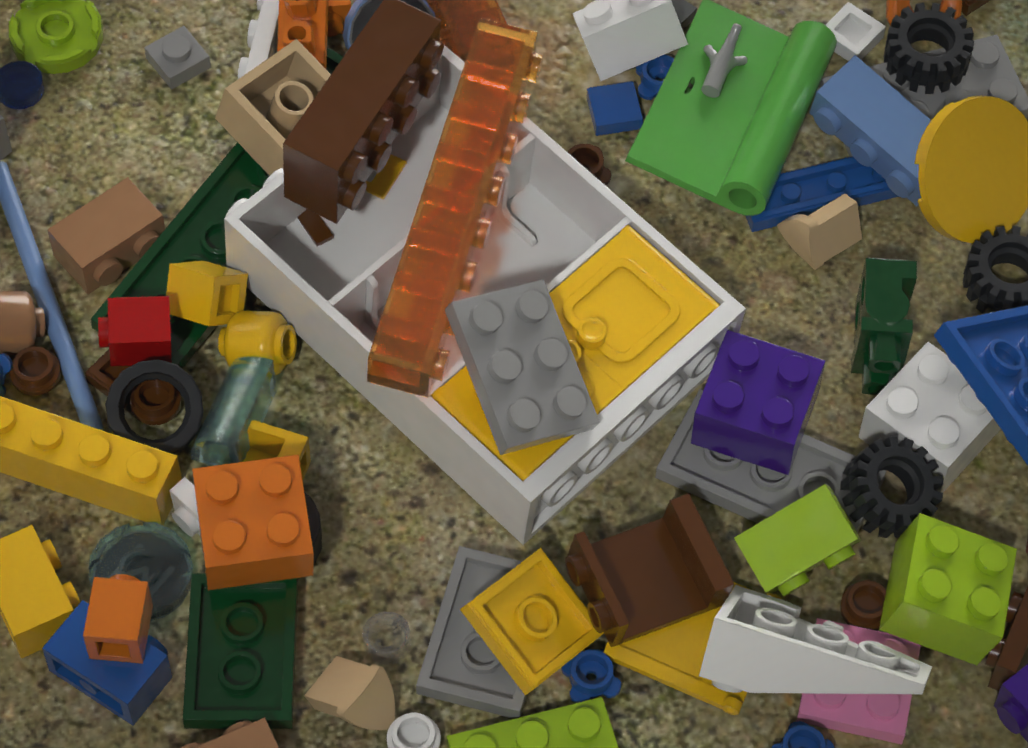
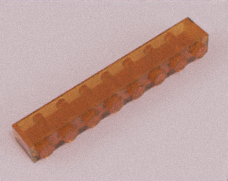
(453, 208)

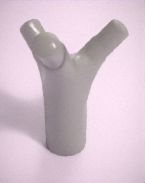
(722, 63)

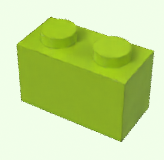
(799, 540)

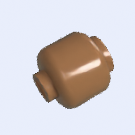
(19, 321)

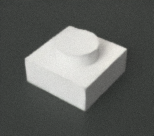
(855, 32)
(185, 507)

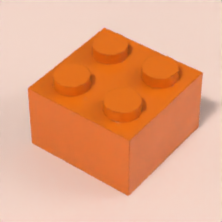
(253, 522)

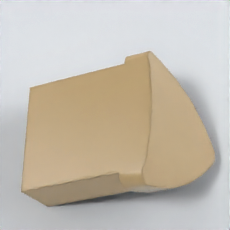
(824, 231)
(355, 694)

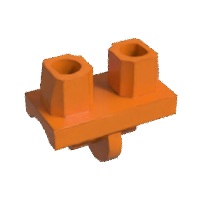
(305, 22)

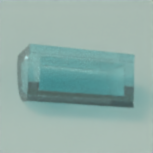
(241, 398)

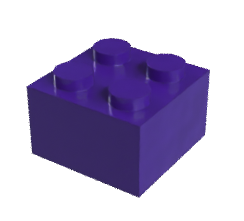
(757, 402)

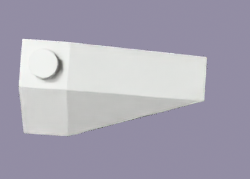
(767, 648)

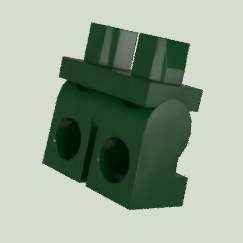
(881, 321)

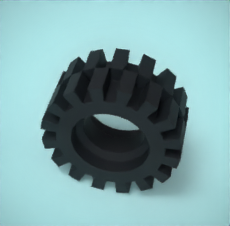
(933, 27)
(978, 274)
(909, 468)

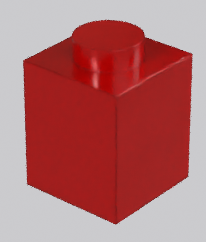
(136, 330)

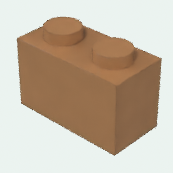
(106, 235)

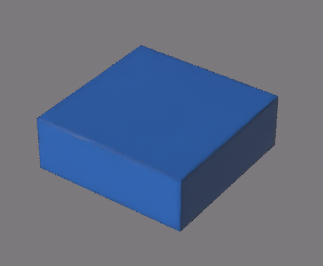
(614, 108)

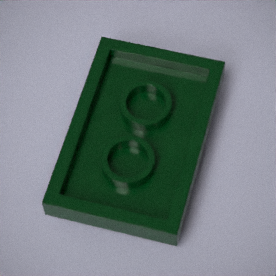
(240, 654)

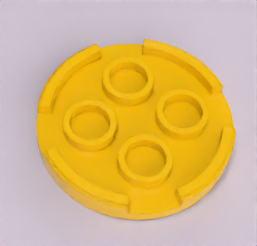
(974, 168)

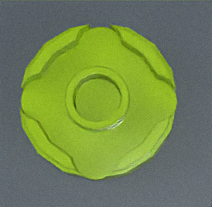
(56, 34)

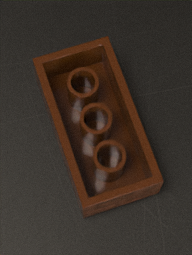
(362, 110)

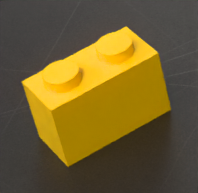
(30, 590)

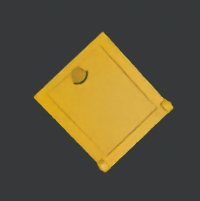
(675, 659)

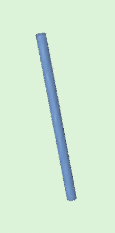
(46, 298)

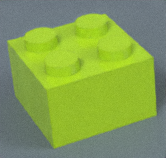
(948, 589)

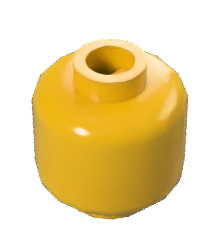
(258, 335)

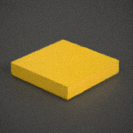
(532, 621)

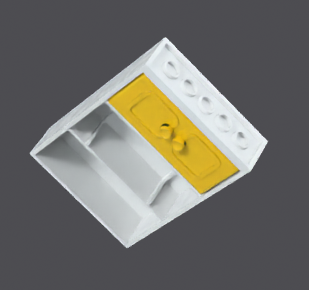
(625, 295)

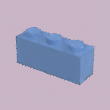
(874, 124)

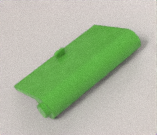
(739, 141)

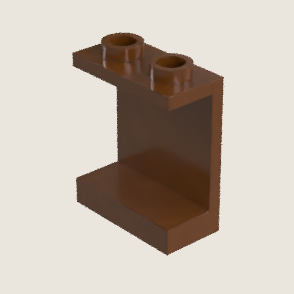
(650, 574)

